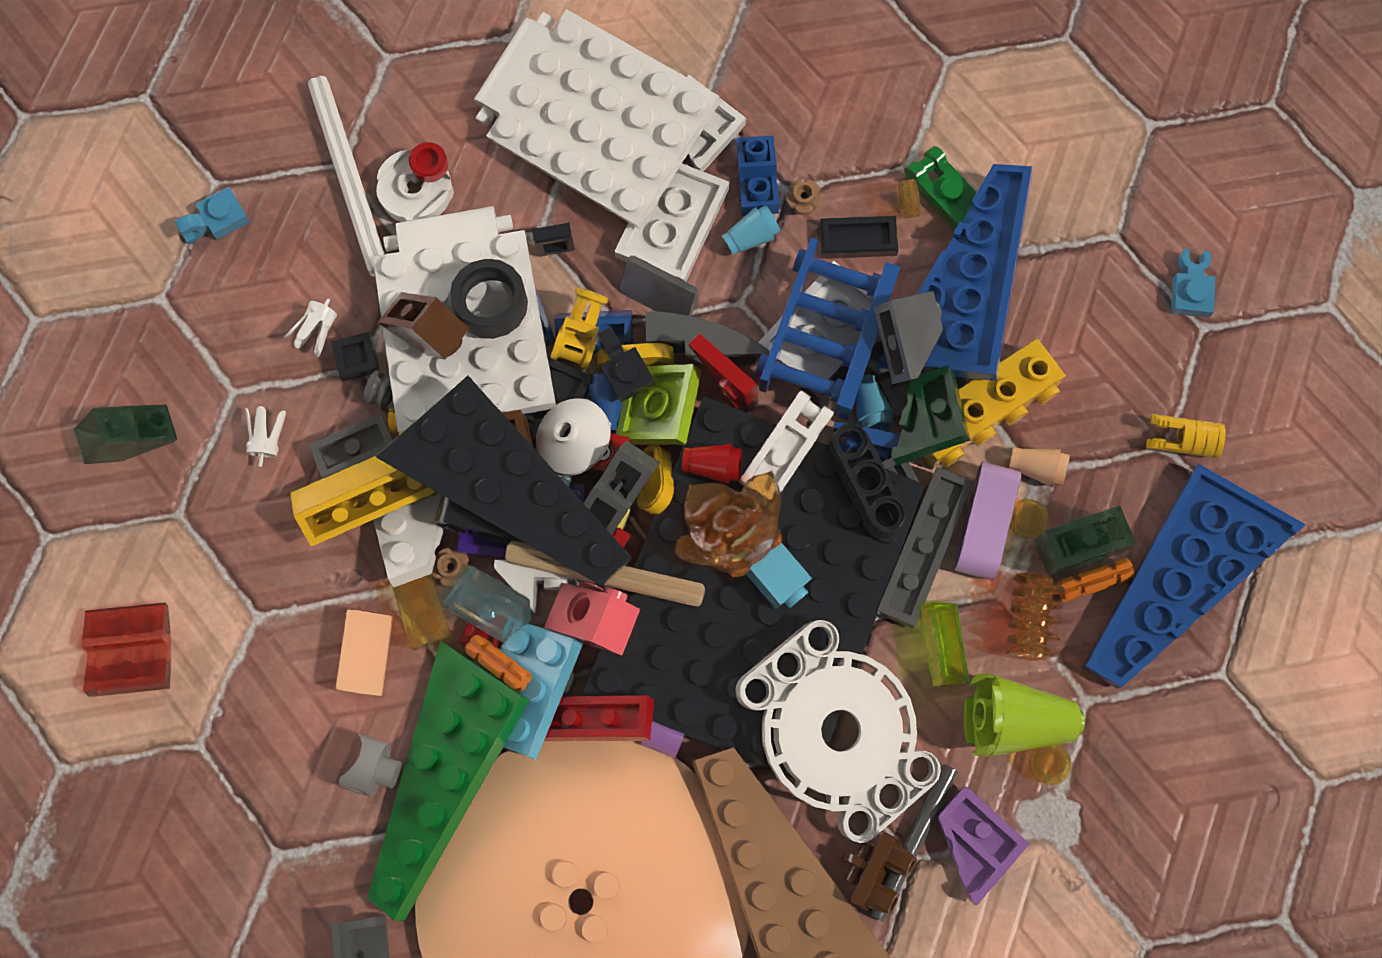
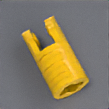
(1192, 436)

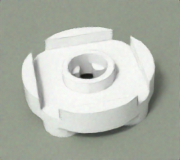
(404, 206)

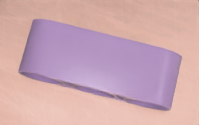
(987, 521)

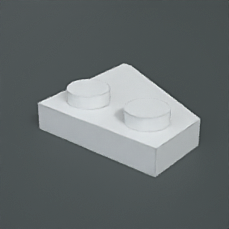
(409, 540)

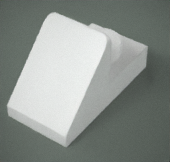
(526, 580)

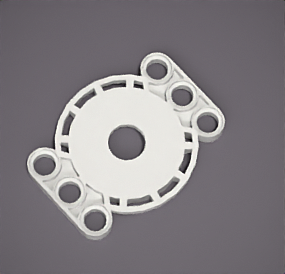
(804, 704)

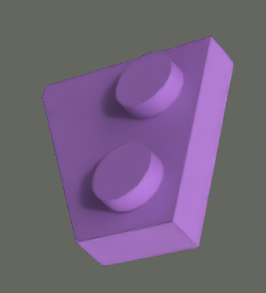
(978, 842)

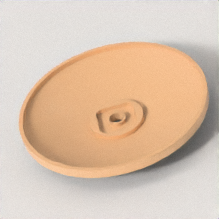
(590, 820)

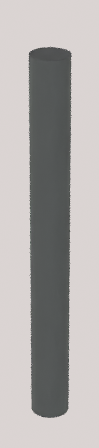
(921, 827)

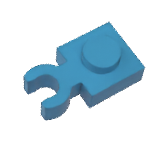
(1193, 291)

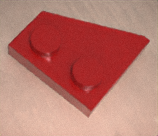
(736, 385)

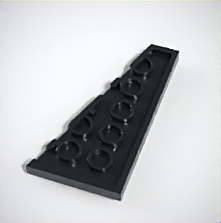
(489, 468)

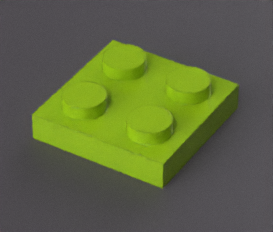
(664, 410)

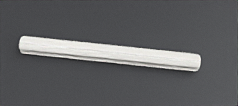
(346, 170)

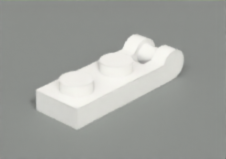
(789, 441)

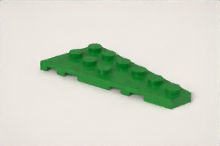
(453, 748)

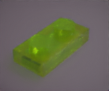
(944, 644)

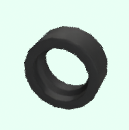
(483, 271)

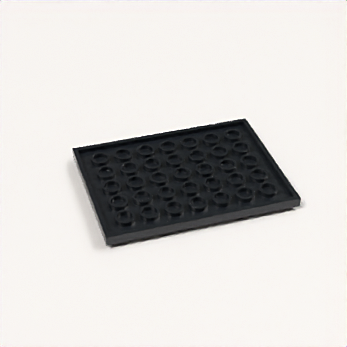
(696, 655)

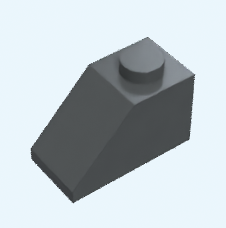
(909, 333)

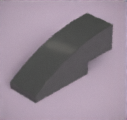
(681, 329)
(620, 485)

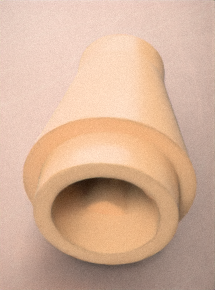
(1043, 465)

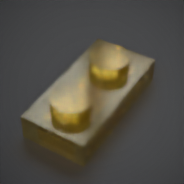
(422, 612)

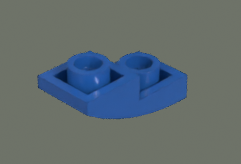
(757, 173)

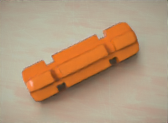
(1096, 579)
(498, 663)

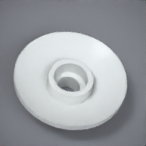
(582, 446)

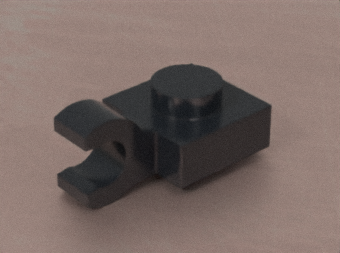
(624, 370)

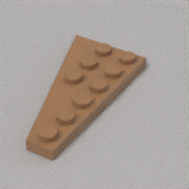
(779, 882)

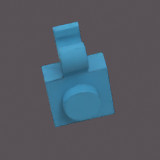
(218, 215)

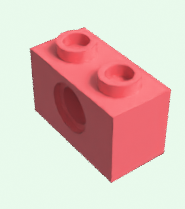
(593, 616)

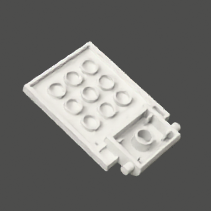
(593, 112)
(430, 254)

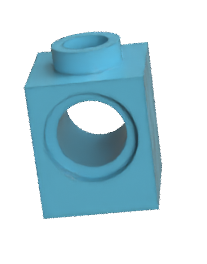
(780, 577)

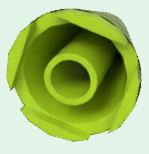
(1017, 718)

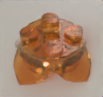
(730, 526)

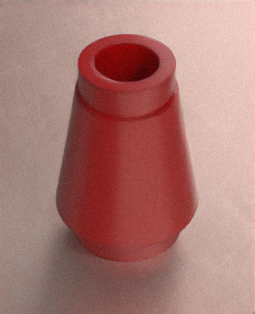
(714, 462)

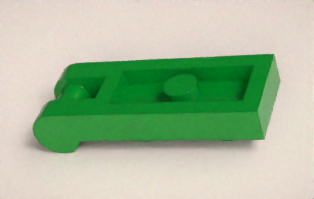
(949, 193)

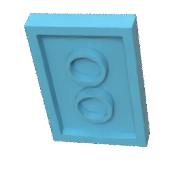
(550, 662)

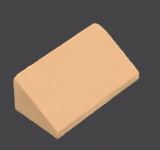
(364, 653)

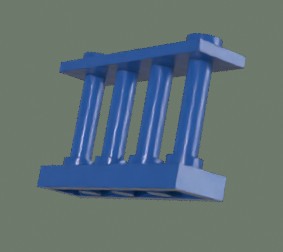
(853, 356)

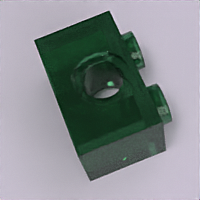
(1084, 541)

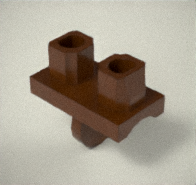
(886, 856)

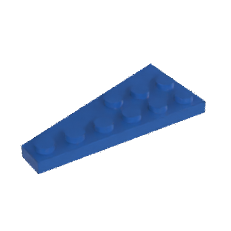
(977, 276)
(1196, 559)

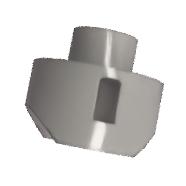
(371, 768)

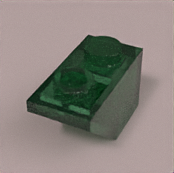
(123, 432)

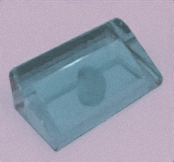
(488, 604)

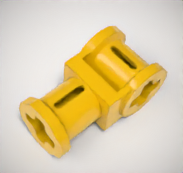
(578, 331)

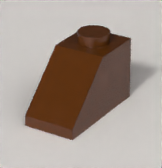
(425, 324)

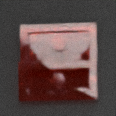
(127, 649)

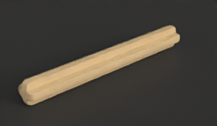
(626, 579)

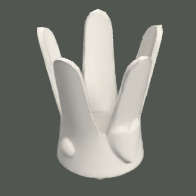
(315, 316)
(258, 443)

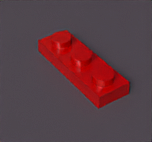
(602, 719)

